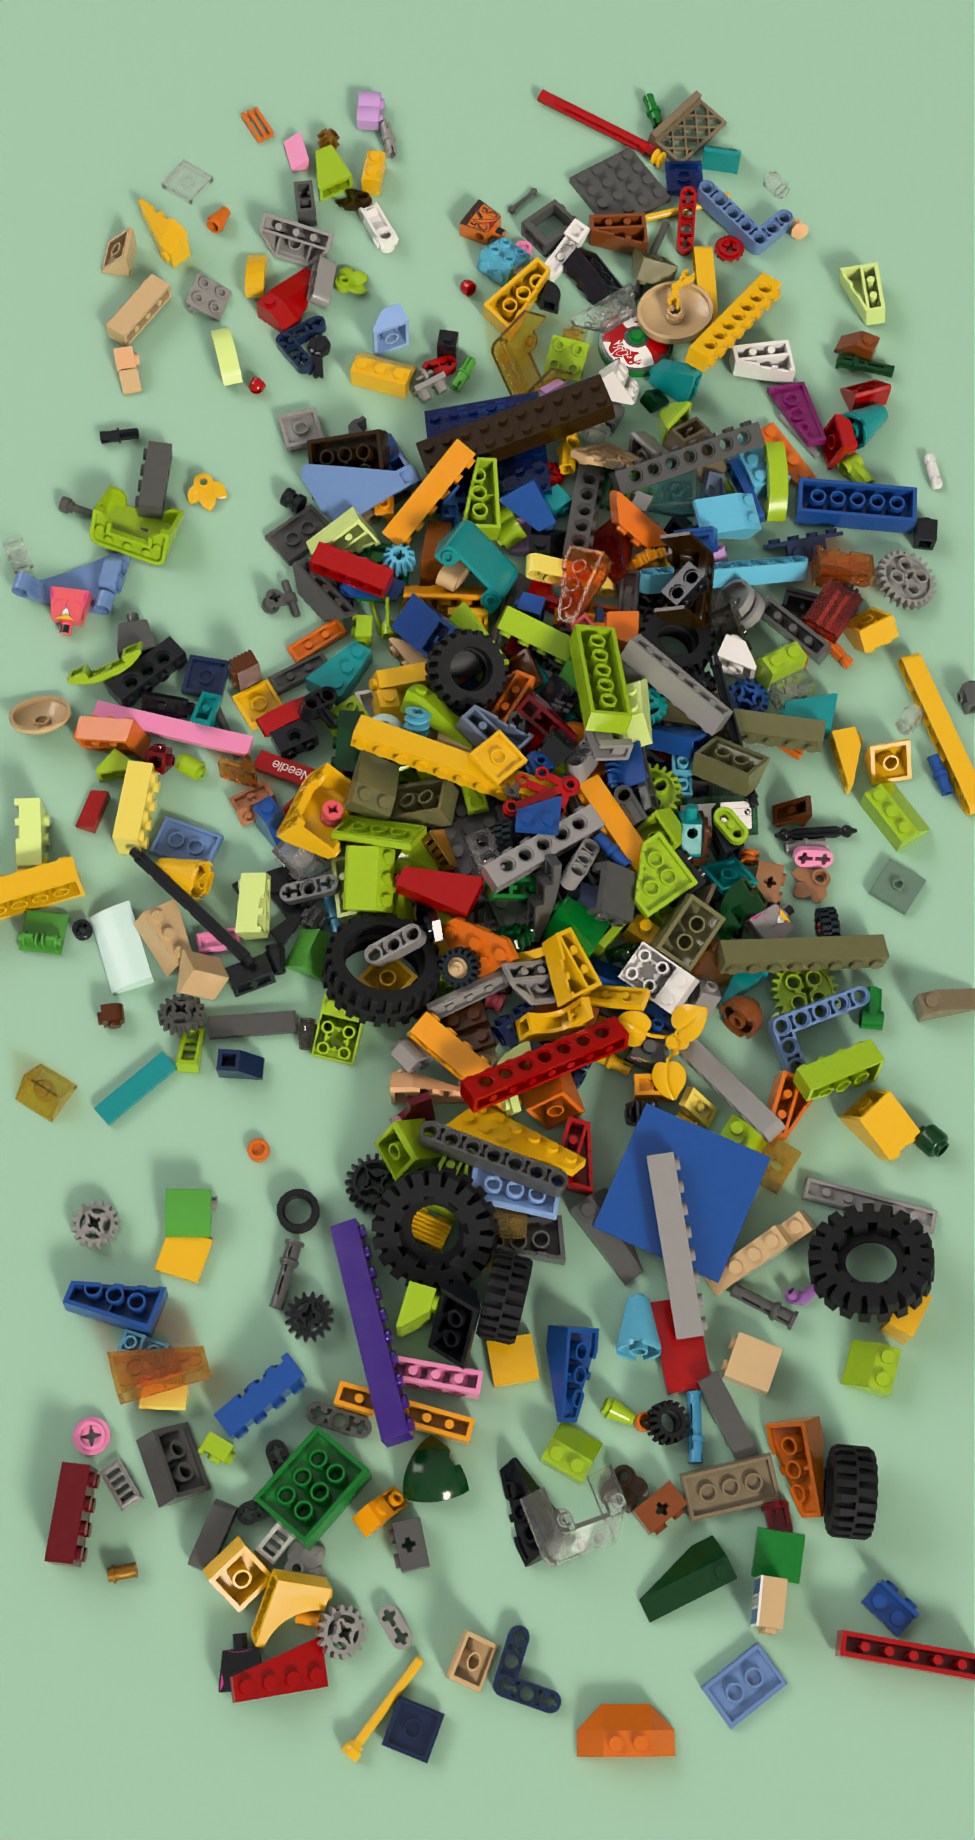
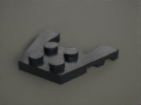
(283, 931)

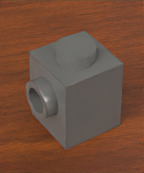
(966, 697)

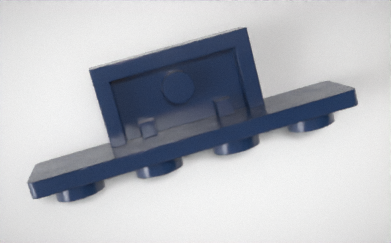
(803, 546)

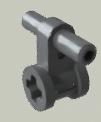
(275, 599)

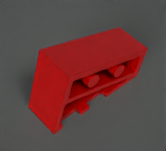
(578, 1140)

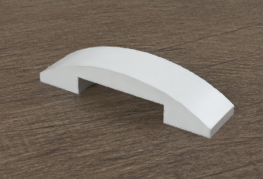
(574, 237)

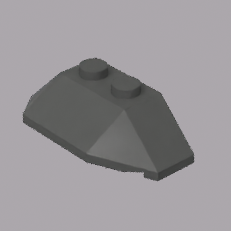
(322, 593)

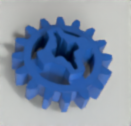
(748, 696)

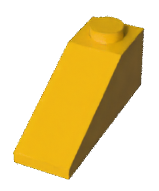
(845, 749)

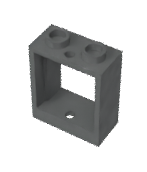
(536, 237)

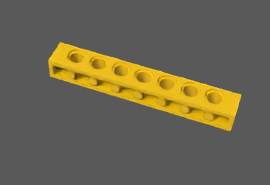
(733, 322)

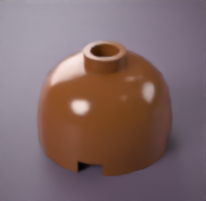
(742, 1015)

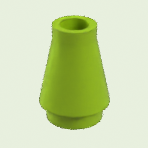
(616, 1411)

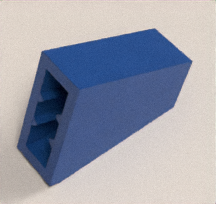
(530, 505)
(678, 740)
(268, 819)

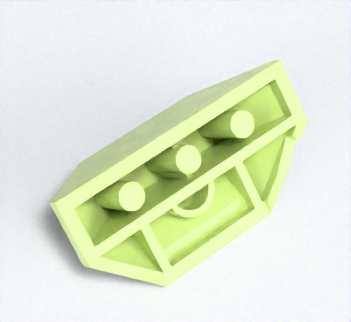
(640, 724)

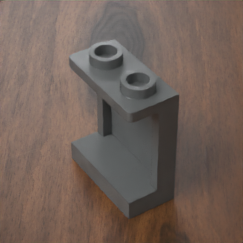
(614, 894)

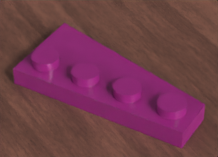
(799, 411)

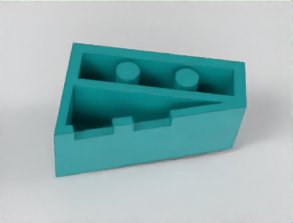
(342, 671)

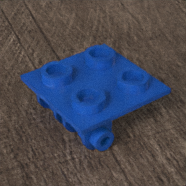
(626, 772)

